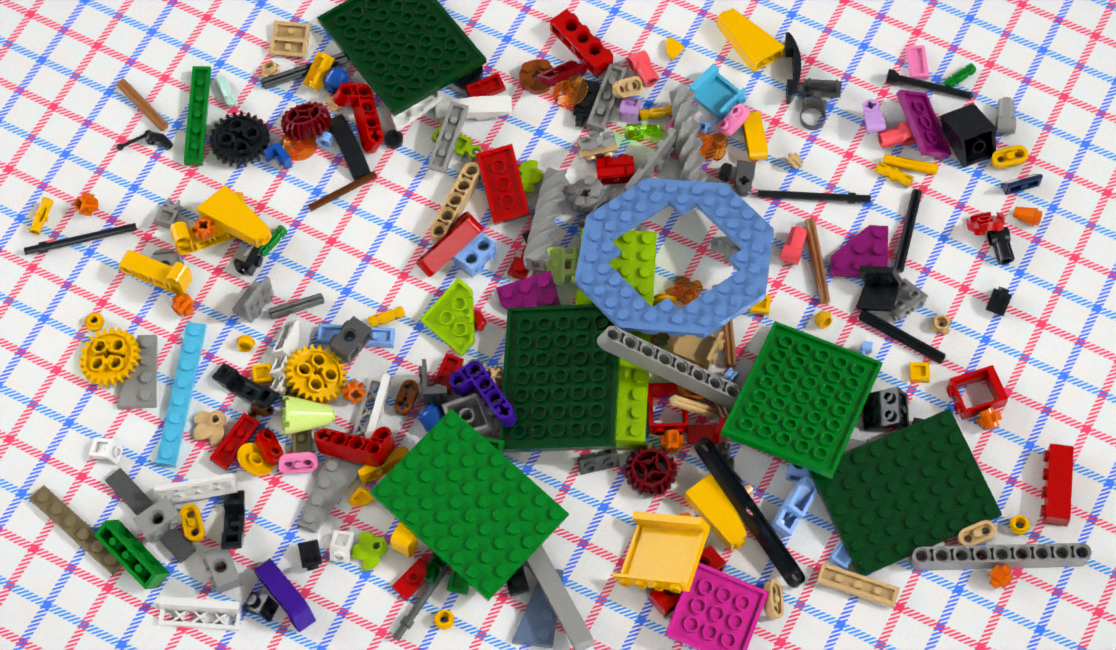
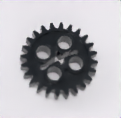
(239, 139)

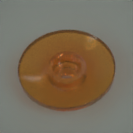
(570, 92)
(299, 150)

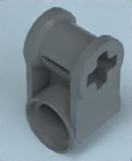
(744, 177)

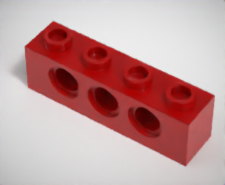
(572, 40)
(666, 603)

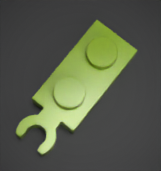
(463, 145)

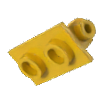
(318, 70)

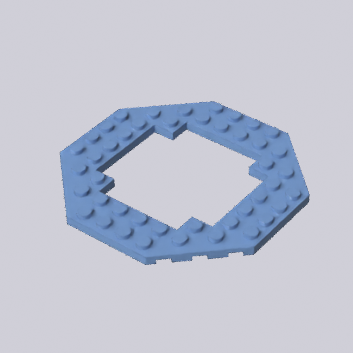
(710, 310)

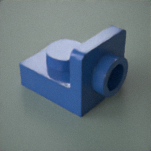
(278, 152)

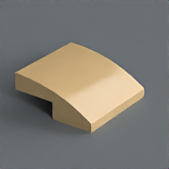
(290, 39)

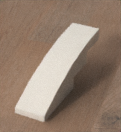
(479, 107)
(283, 349)

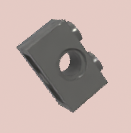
(350, 349)

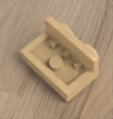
(591, 154)

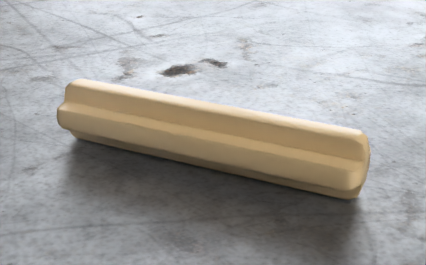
(693, 406)

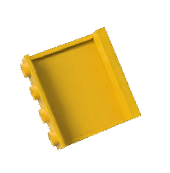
(663, 552)

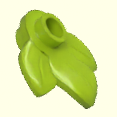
(530, 175)
(366, 550)

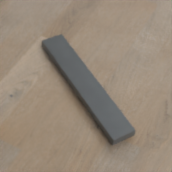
(139, 502)

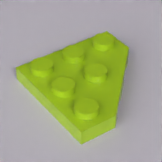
(453, 317)

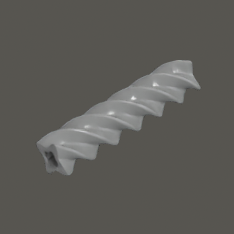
(686, 132)
(543, 221)

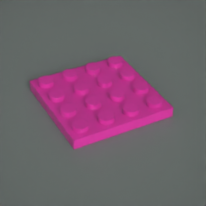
(716, 612)

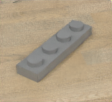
(605, 99)
(448, 137)

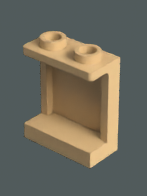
(697, 349)

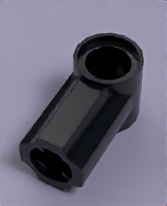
(1001, 244)

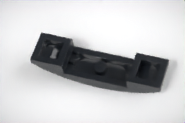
(792, 50)
(349, 147)
(244, 388)
(234, 520)

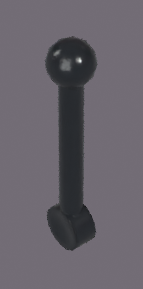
(120, 146)

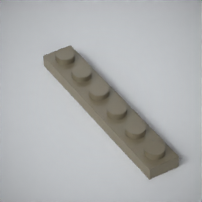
(74, 528)

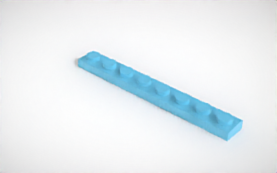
(181, 395)

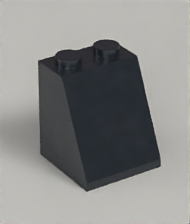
(969, 134)

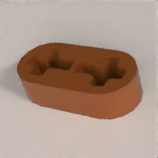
(410, 399)

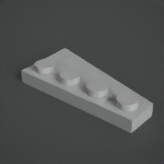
(141, 388)
(331, 484)

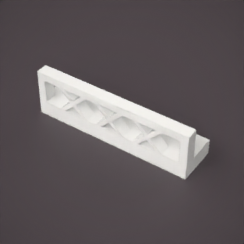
(377, 412)
(197, 488)
(197, 606)

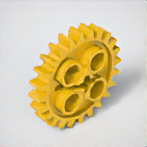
(109, 357)
(315, 374)

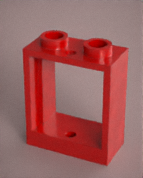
(993, 382)
(664, 390)

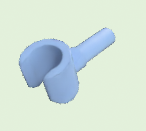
(707, 125)
(866, 347)

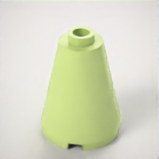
(304, 415)

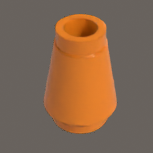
(1028, 215)

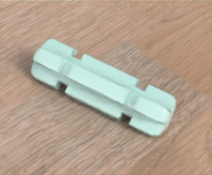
(226, 91)

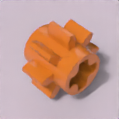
(86, 204)
(204, 229)
(183, 304)
(353, 391)
(989, 418)
(672, 441)
(1000, 576)

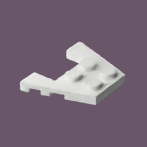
(417, 110)

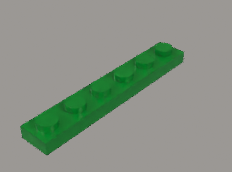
(197, 116)

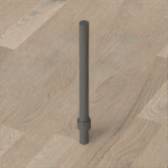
(407, 621)

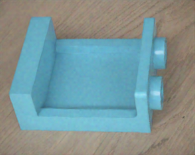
(716, 93)

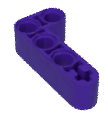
(488, 395)
(285, 595)

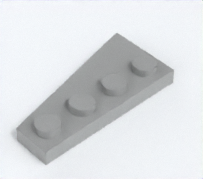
(652, 163)

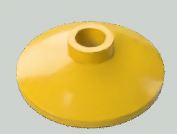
(252, 460)

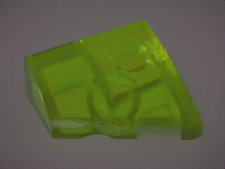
(637, 131)

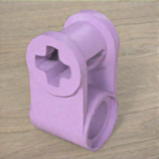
(873, 117)

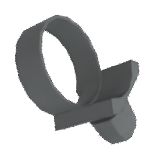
(814, 102)

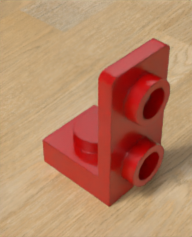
(713, 432)

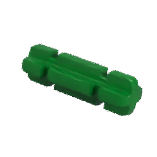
(960, 75)
(280, 232)

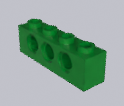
(131, 554)

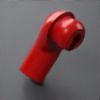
(480, 320)

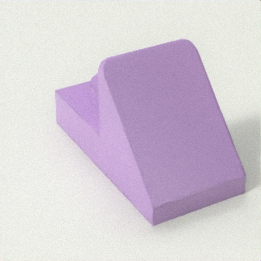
(630, 110)

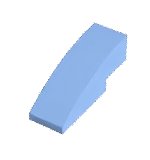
(794, 507)

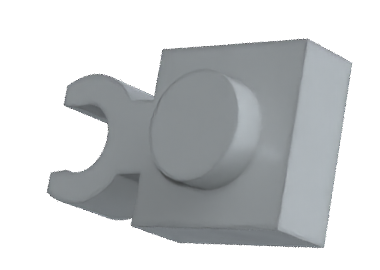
(167, 215)

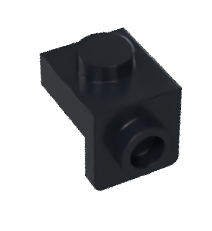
(250, 265)
(310, 554)
(261, 605)

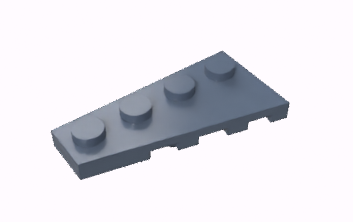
(538, 621)

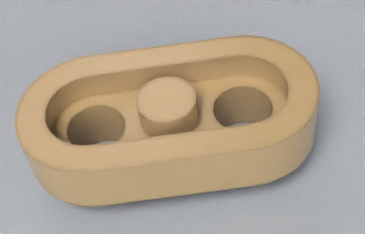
(627, 87)
(975, 533)
(774, 602)

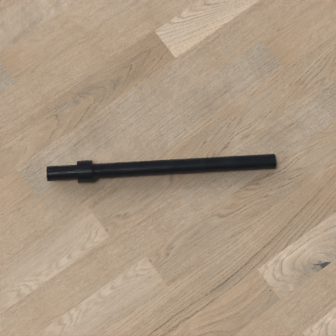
(850, 198)
(43, 247)

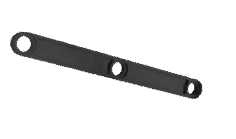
(757, 523)

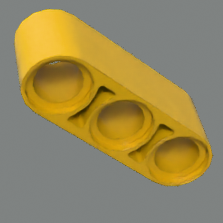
(755, 137)

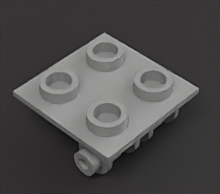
(907, 300)

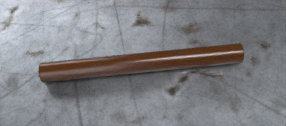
(340, 192)

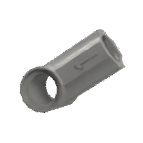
(1005, 120)

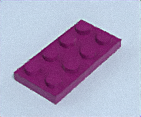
(923, 124)

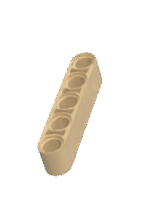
(456, 195)

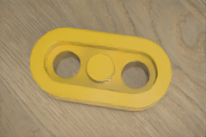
(1008, 157)
(192, 524)

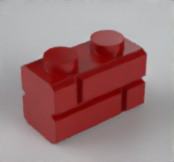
(615, 169)

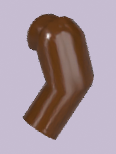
(254, 411)

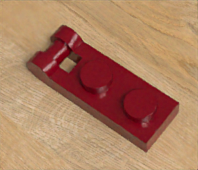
(561, 73)

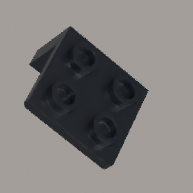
(879, 288)
(886, 409)

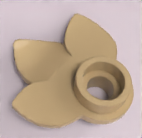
(208, 429)

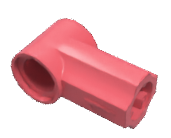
(642, 66)
(897, 135)
(793, 248)

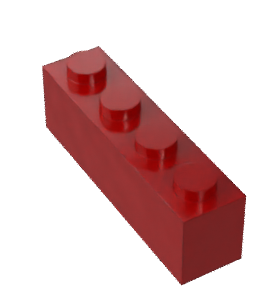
(1058, 484)

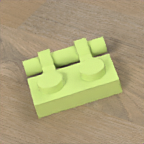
(557, 264)

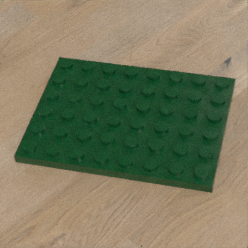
(402, 47)
(559, 380)
(905, 493)

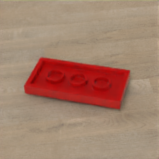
(503, 184)

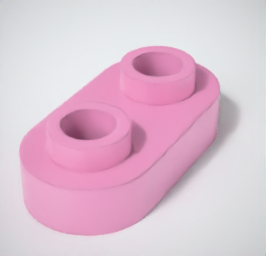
(733, 120)
(298, 463)

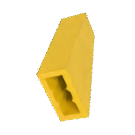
(749, 40)
(235, 217)
(716, 509)

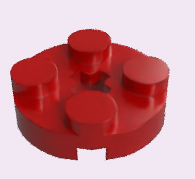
(985, 222)

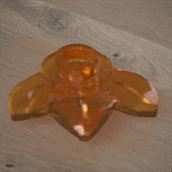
(710, 146)
(685, 289)

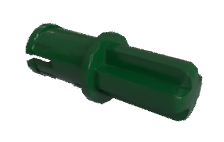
(433, 568)

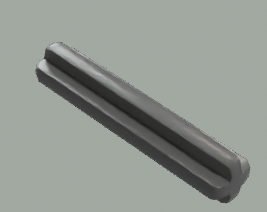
(296, 306)

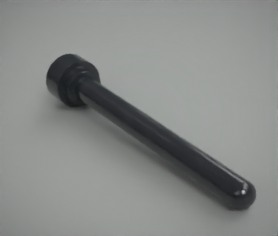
(894, 77)

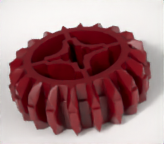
(305, 121)
(663, 479)

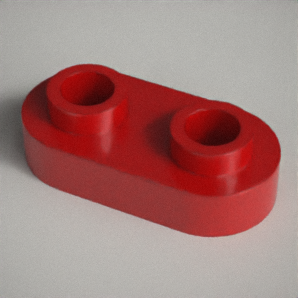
(268, 446)

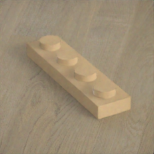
(858, 585)

